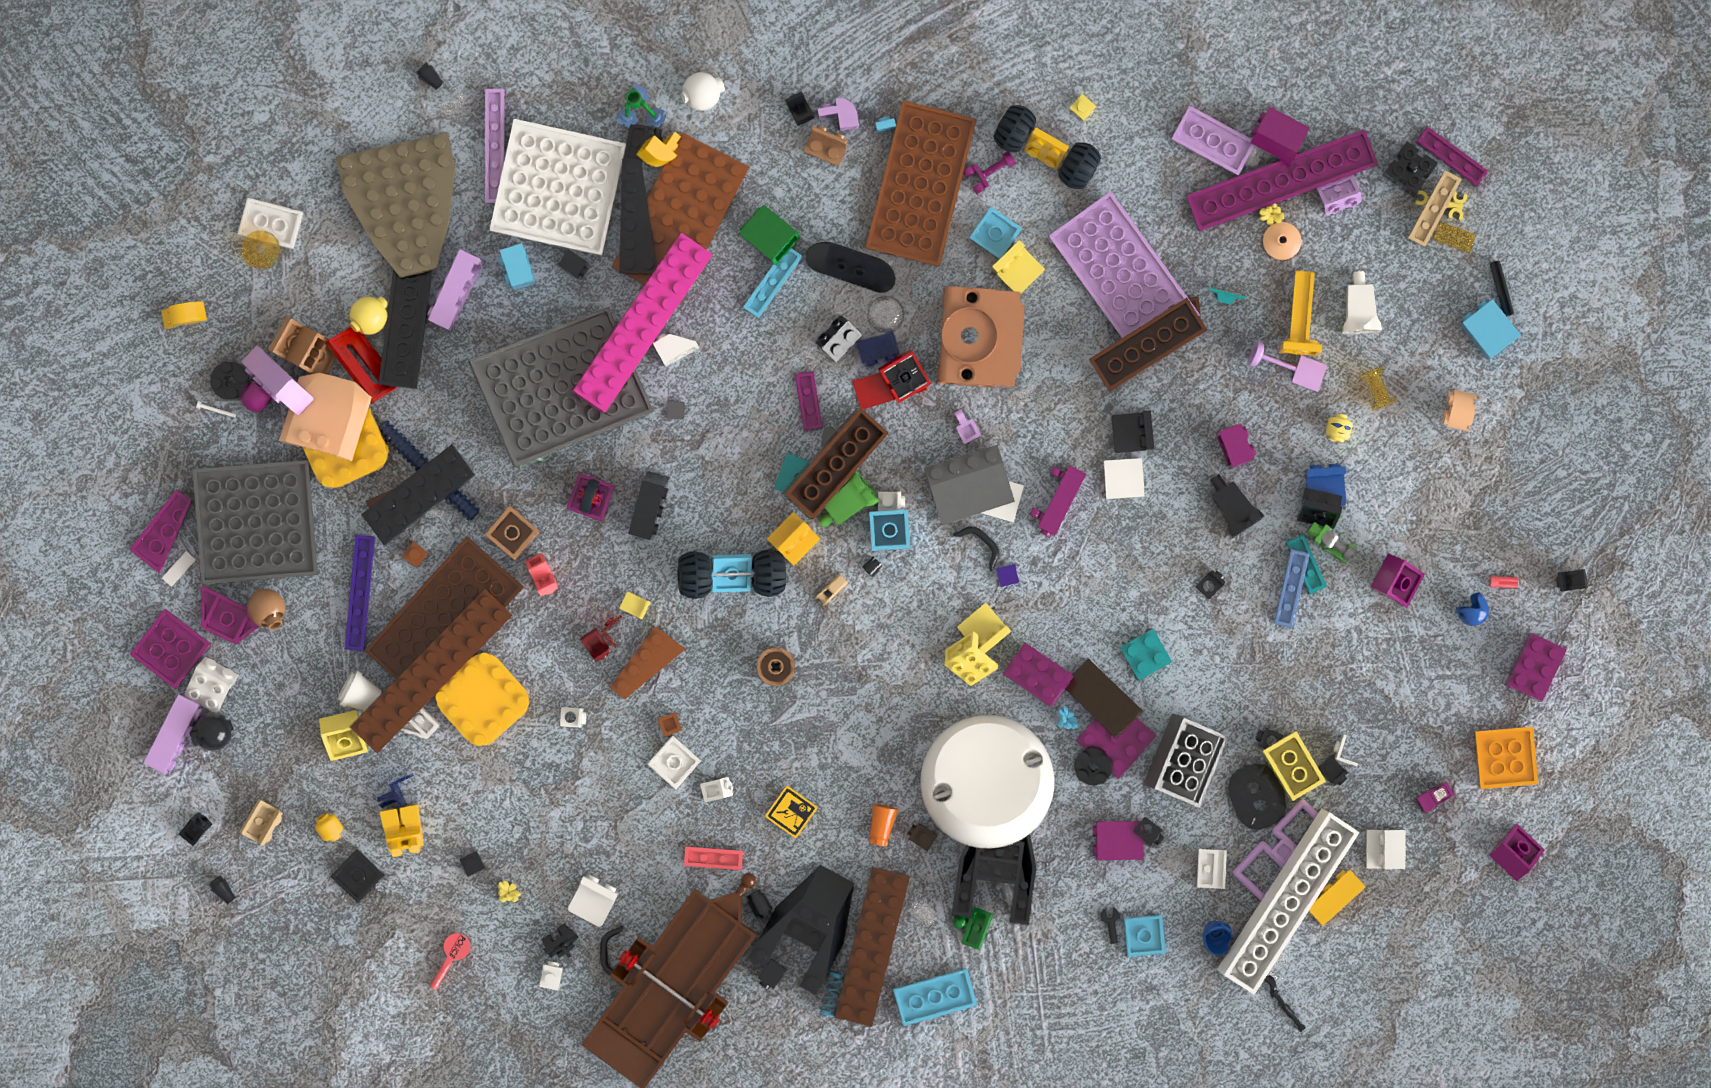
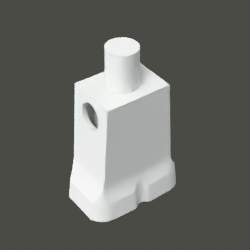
(1360, 308)

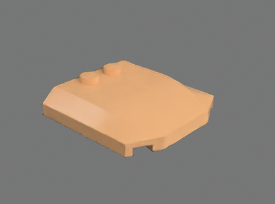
(332, 418)

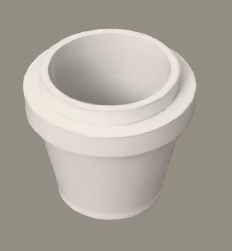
(358, 692)

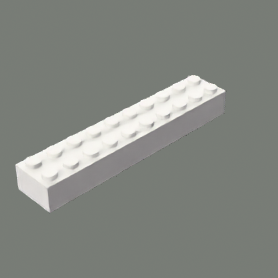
(1288, 901)

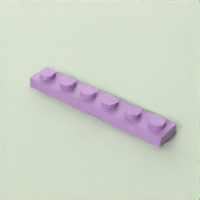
(494, 141)

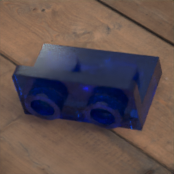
(878, 348)

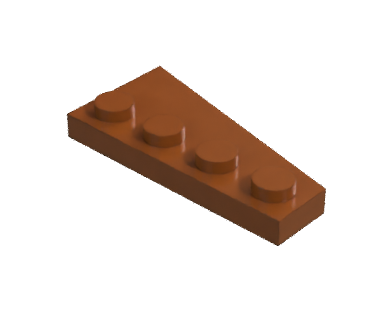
(647, 661)

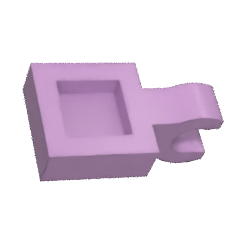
(967, 429)

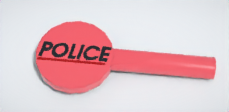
(456, 948)

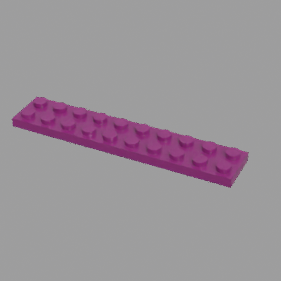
(1281, 180)

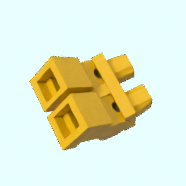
(405, 836)

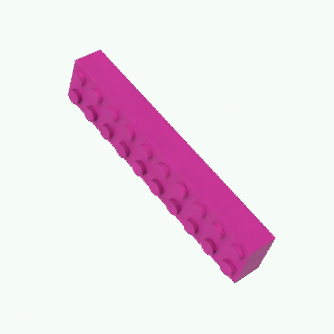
(642, 323)

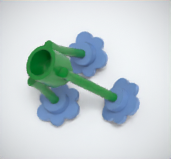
(635, 98)

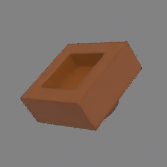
(415, 554)
(669, 724)

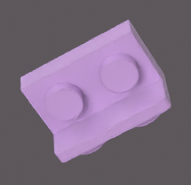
(1339, 195)

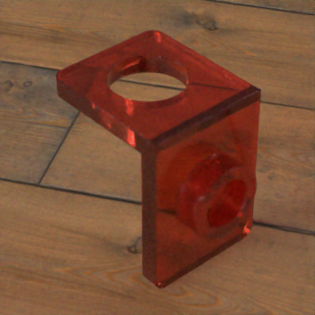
(610, 623)

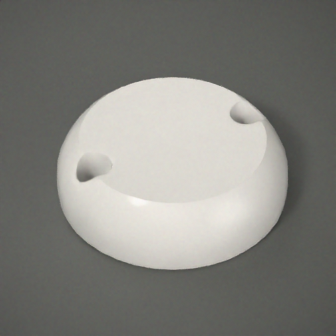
(987, 781)

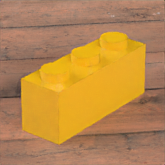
(1336, 896)

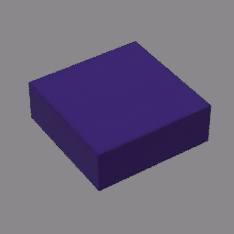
(1007, 575)

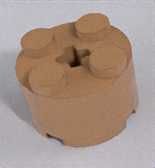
(775, 655)

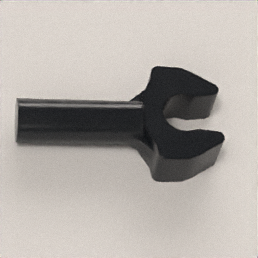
(1111, 924)

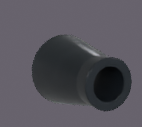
(429, 76)
(222, 889)

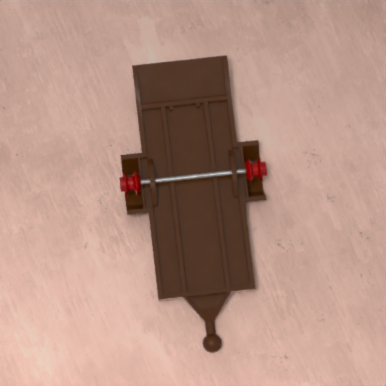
(672, 985)

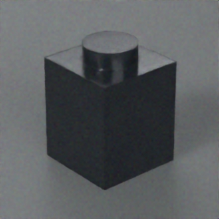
(573, 264)
(772, 974)

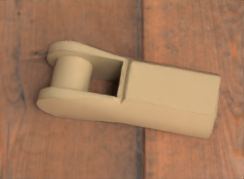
(834, 587)

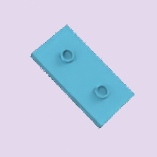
(934, 997)

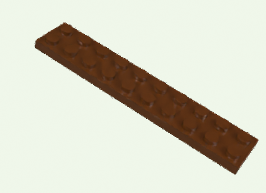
(430, 670)

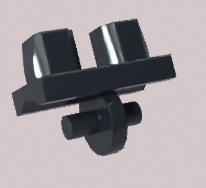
(562, 944)

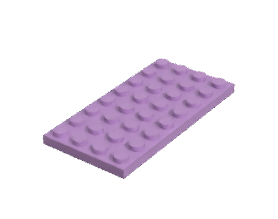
(1117, 265)

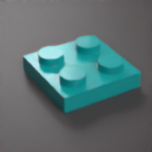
(1145, 654)

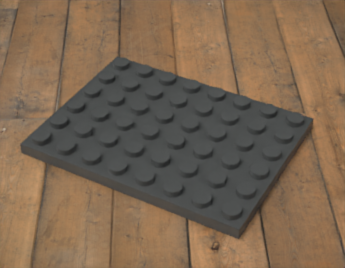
(532, 385)

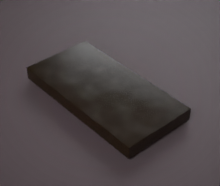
(1103, 698)

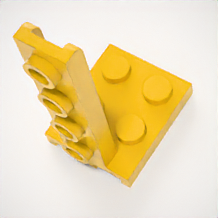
(1298, 340)

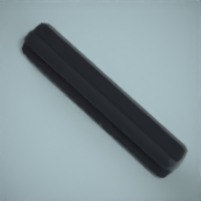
(1501, 288)

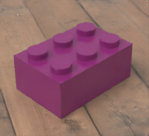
(1535, 667)
(1038, 675)

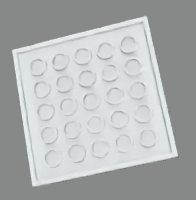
(557, 187)

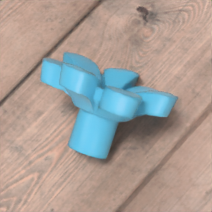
(1067, 719)

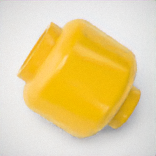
(328, 827)

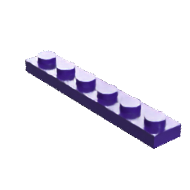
(359, 592)

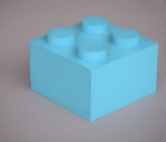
(518, 267)
(889, 530)

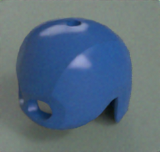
(1476, 613)
(1217, 937)

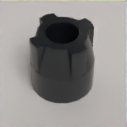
(872, 566)

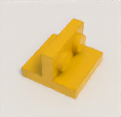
(793, 538)

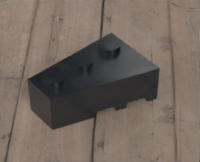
(649, 505)

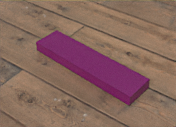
(1452, 156)

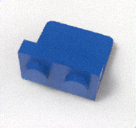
(1327, 479)

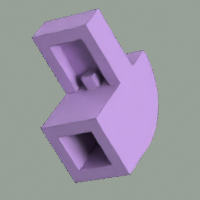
(844, 110)

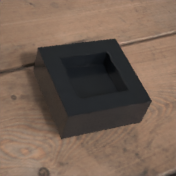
(472, 863)

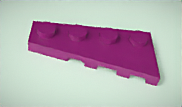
(159, 536)

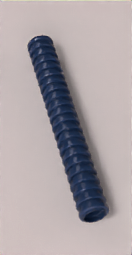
(417, 460)

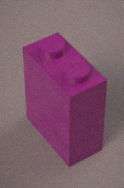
(1279, 134)
(1117, 841)

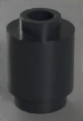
(759, 904)

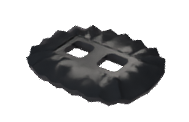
(1244, 801)

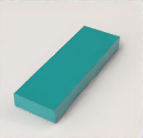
(1313, 578)

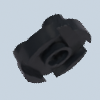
(225, 370)
(1101, 759)

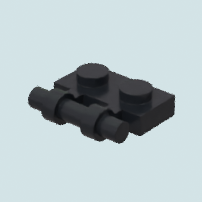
(636, 137)

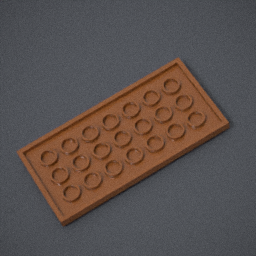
(921, 183)
(690, 197)

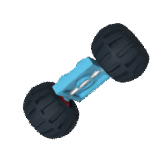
(731, 573)

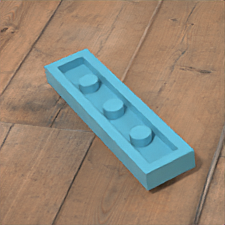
(772, 283)

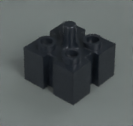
(1410, 169)

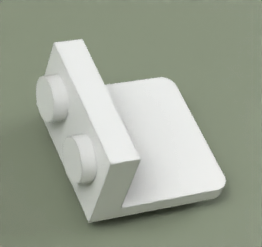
(210, 684)
(593, 900)

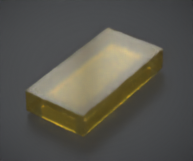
(1454, 237)

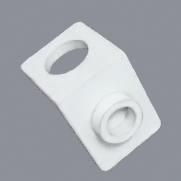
(580, 717)
(1338, 749)

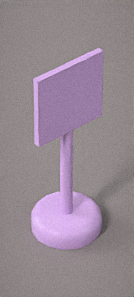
(1307, 373)

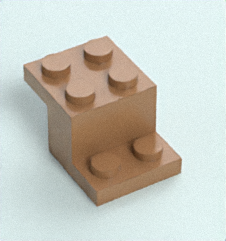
(302, 347)

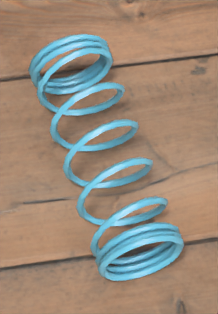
(837, 976)

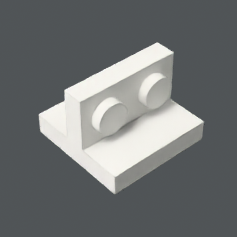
(1385, 849)

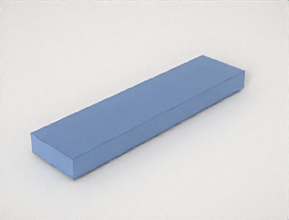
(1291, 588)

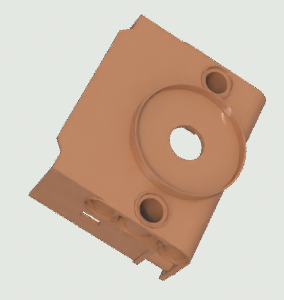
(998, 350)

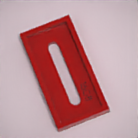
(367, 354)

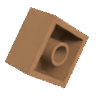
(512, 533)

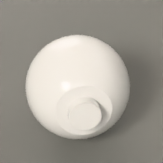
(701, 91)

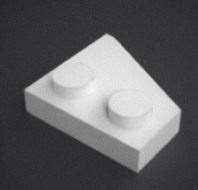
(421, 725)

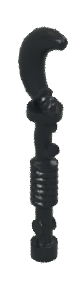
(1285, 1007)

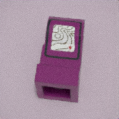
(1434, 797)

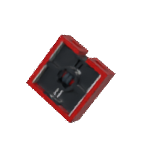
(904, 376)

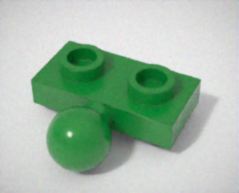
(975, 928)

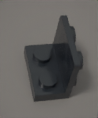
(1132, 432)

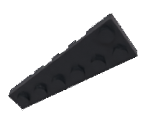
(636, 238)

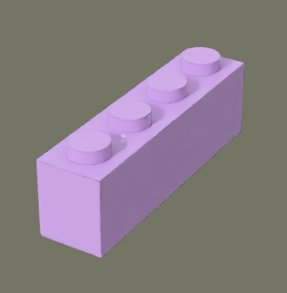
(172, 734)

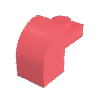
(541, 574)

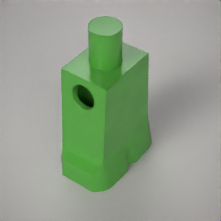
(849, 501)

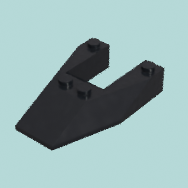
(1004, 864)
(815, 916)

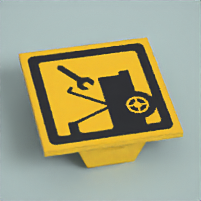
(791, 812)

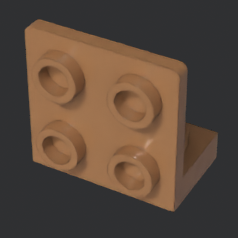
(826, 145)

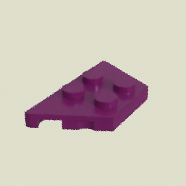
(225, 617)

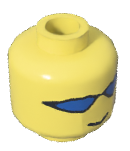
(1338, 428)

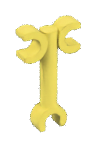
(1455, 205)

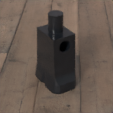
(1234, 506)

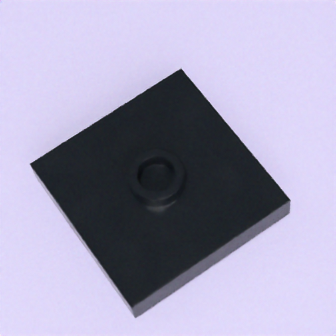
(357, 875)

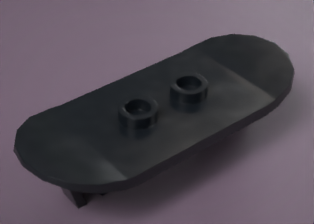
(851, 266)

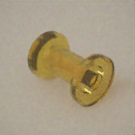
(1377, 388)

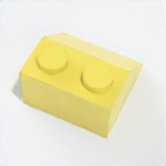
(339, 737)

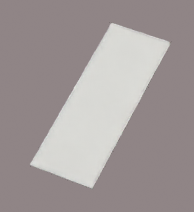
(178, 569)

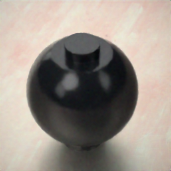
(212, 731)

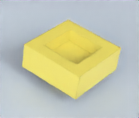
(1082, 107)

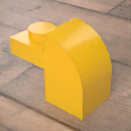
(657, 152)
(183, 314)

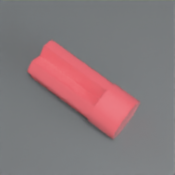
(1496, 581)

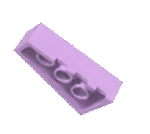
(455, 290)
(276, 380)

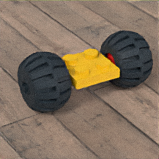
(1016, 129)

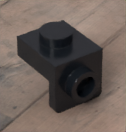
(799, 108)
(1572, 580)

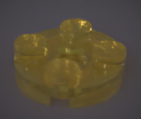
(250, 248)

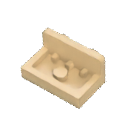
(261, 822)

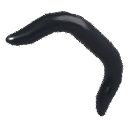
(985, 538)
(604, 949)

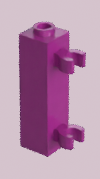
(1061, 501)

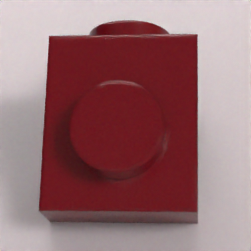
(595, 645)

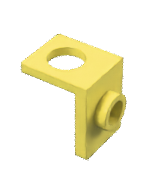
(635, 605)

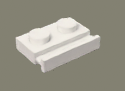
(1211, 868)

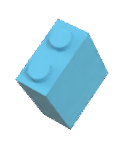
(1489, 329)

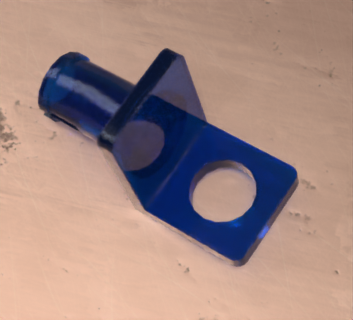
(394, 795)

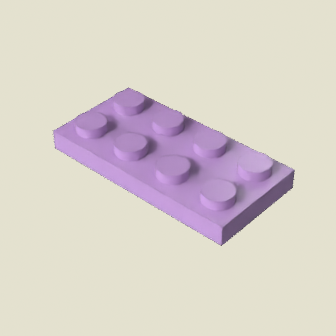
(1213, 140)

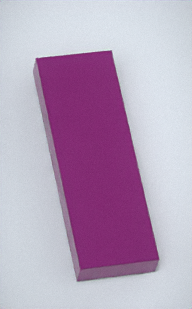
(808, 401)

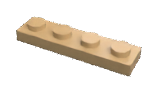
(1434, 208)

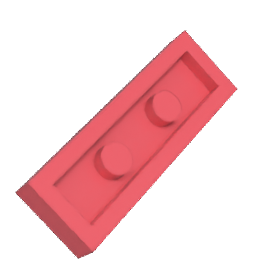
(713, 858)

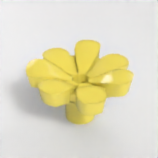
(1271, 214)
(508, 892)

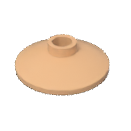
(1279, 250)

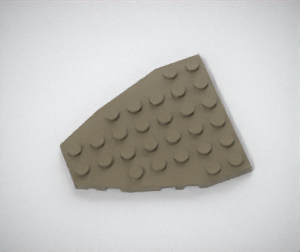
(403, 199)

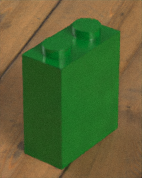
(769, 234)

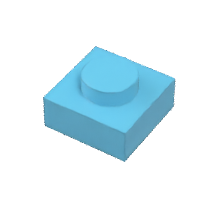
(885, 124)

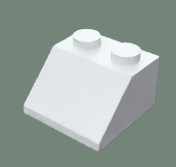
(673, 347)

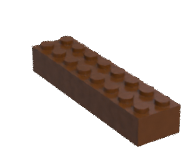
(872, 946)

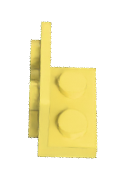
(1018, 268)
(986, 625)
(969, 661)

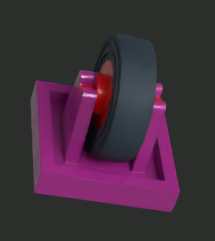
(590, 497)

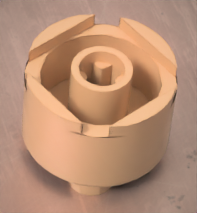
(1460, 410)

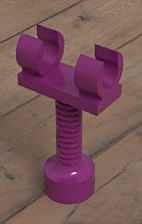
(1007, 160)

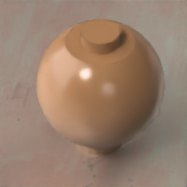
(266, 608)

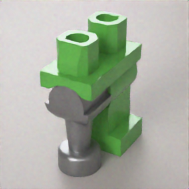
(1330, 542)

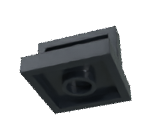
(1320, 508)

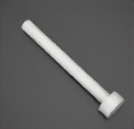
(200, 405)

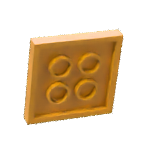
(1506, 757)

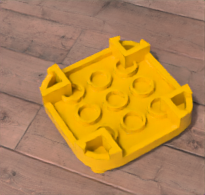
(368, 457)
(483, 699)

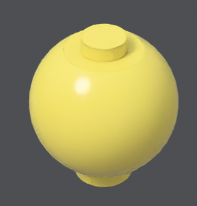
(369, 315)

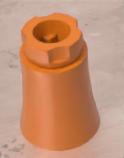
(881, 824)

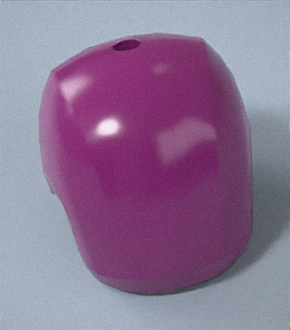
(254, 397)

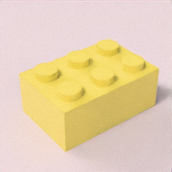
(1293, 766)

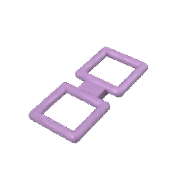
(1279, 853)

